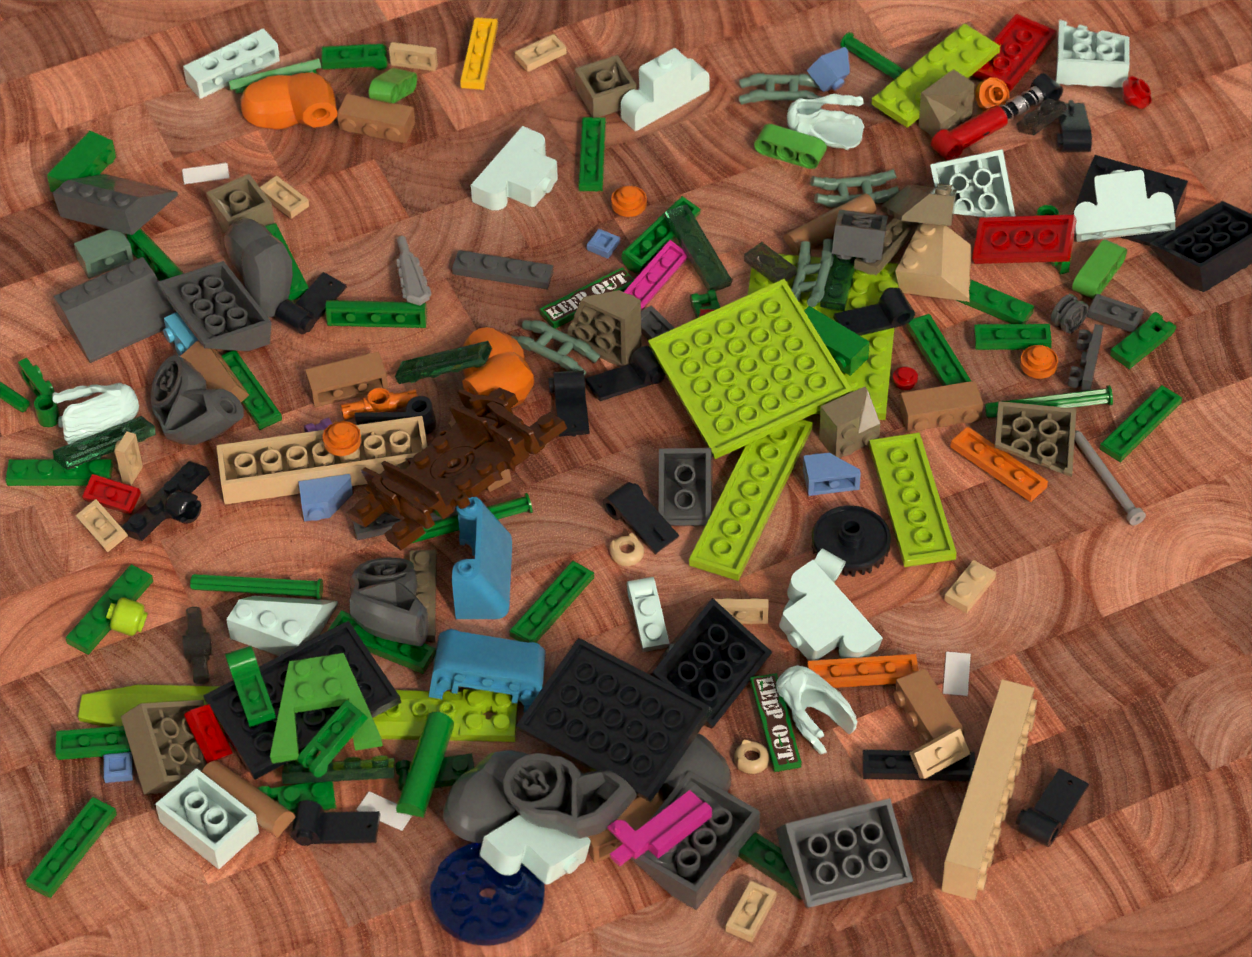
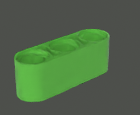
(393, 85)
(790, 146)
(1099, 269)

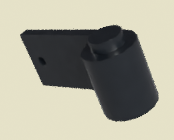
(1075, 129)
(311, 305)
(889, 313)
(570, 401)
(416, 407)
(641, 515)
(316, 826)

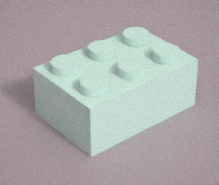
(207, 818)

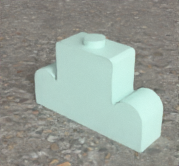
(663, 87)
(516, 172)
(1123, 209)
(825, 618)
(540, 849)

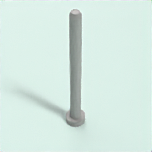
(1135, 515)

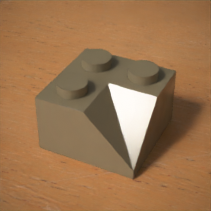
(603, 85)
(946, 103)
(240, 200)
(848, 423)

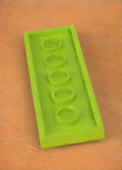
(962, 51)
(912, 500)

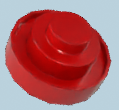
(1136, 92)

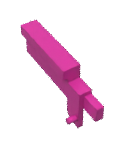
(661, 831)

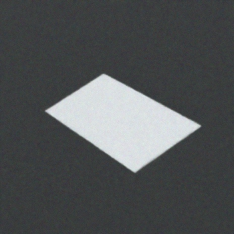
(205, 173)
(956, 673)
(387, 810)

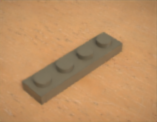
(896, 236)
(426, 570)

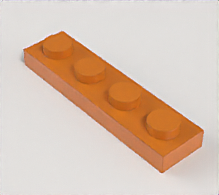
(999, 464)
(864, 670)

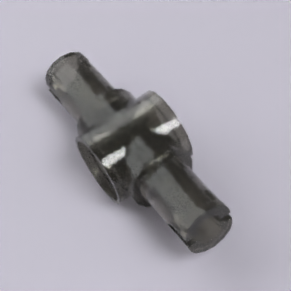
(197, 645)

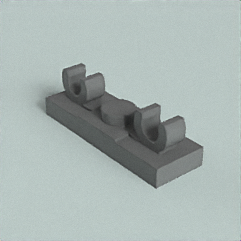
(1088, 359)

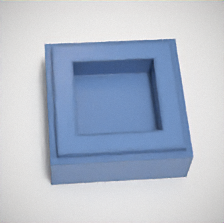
(603, 243)
(118, 767)

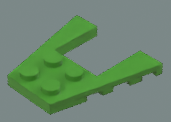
(313, 686)

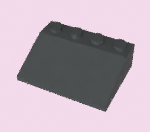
(111, 202)
(218, 308)
(114, 310)
(845, 853)
(705, 855)

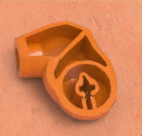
(289, 100)
(503, 369)

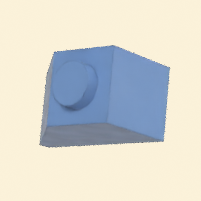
(831, 70)
(829, 474)
(324, 496)

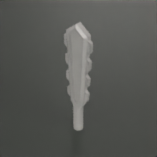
(412, 280)

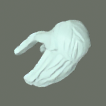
(832, 127)
(97, 414)
(806, 689)

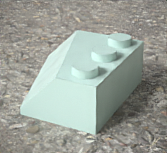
(1091, 57)
(980, 184)
(278, 622)

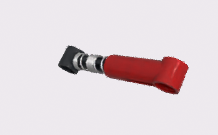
(953, 142)

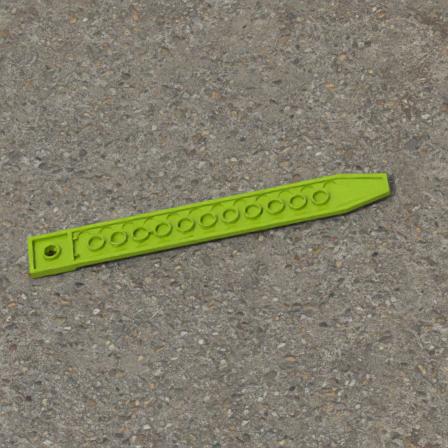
(400, 722)

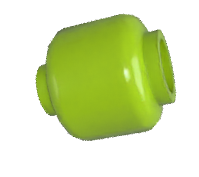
(127, 616)

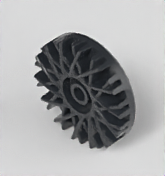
(853, 536)

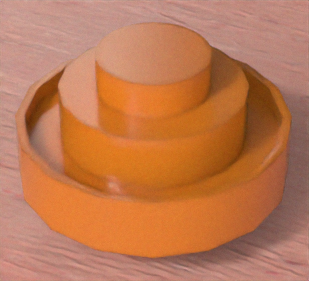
(991, 93)
(629, 201)
(1039, 361)
(342, 438)

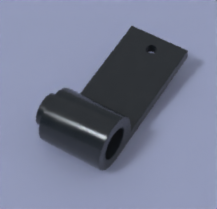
(641, 372)
(1053, 808)

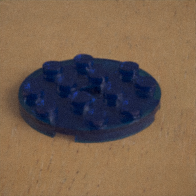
(477, 918)

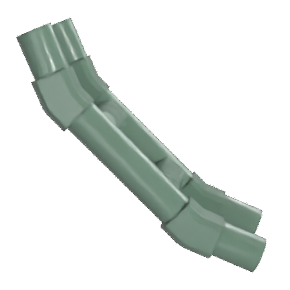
(770, 93)
(843, 184)
(805, 268)
(559, 357)

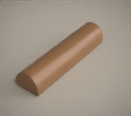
(824, 225)
(268, 812)

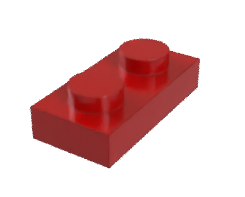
(112, 494)
(208, 733)

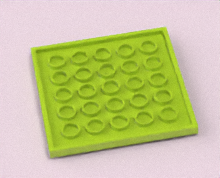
(749, 368)

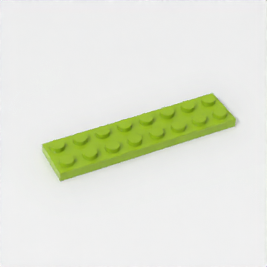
(748, 501)

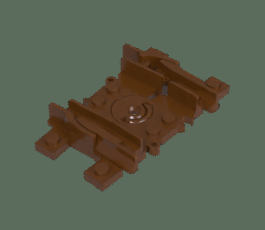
(453, 465)

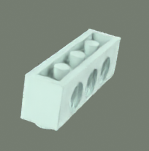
(231, 62)

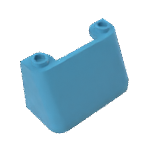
(482, 583)
(488, 665)

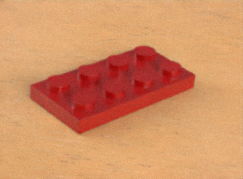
(1020, 46)
(1024, 239)

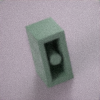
(103, 252)

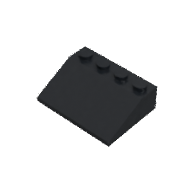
(1154, 183)
(1208, 246)
(711, 659)

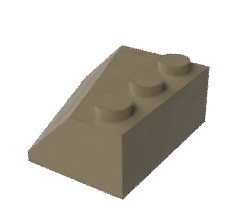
(923, 204)
(609, 325)
(1037, 434)
(162, 744)

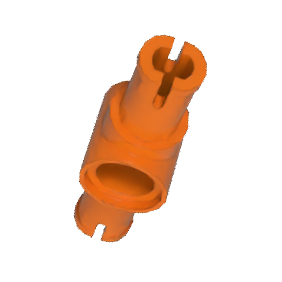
(378, 401)

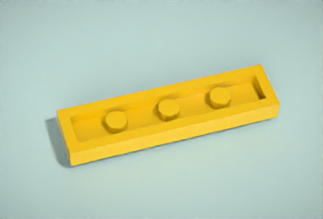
(479, 53)

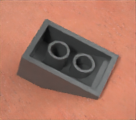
(859, 235)
(685, 485)

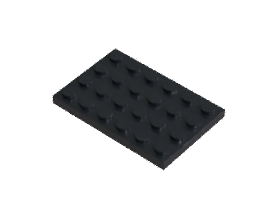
(614, 718)
(255, 742)

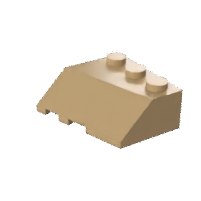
(936, 264)

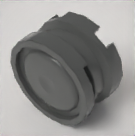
(1069, 313)

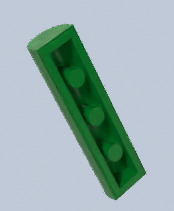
(652, 240)
(158, 261)
(375, 314)
(425, 765)

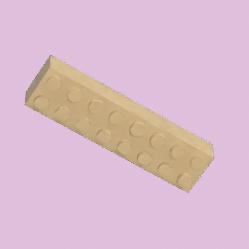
(276, 464)
(989, 790)

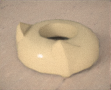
(626, 559)
(750, 766)

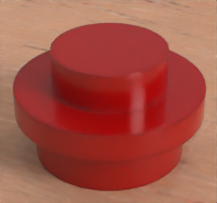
(905, 378)

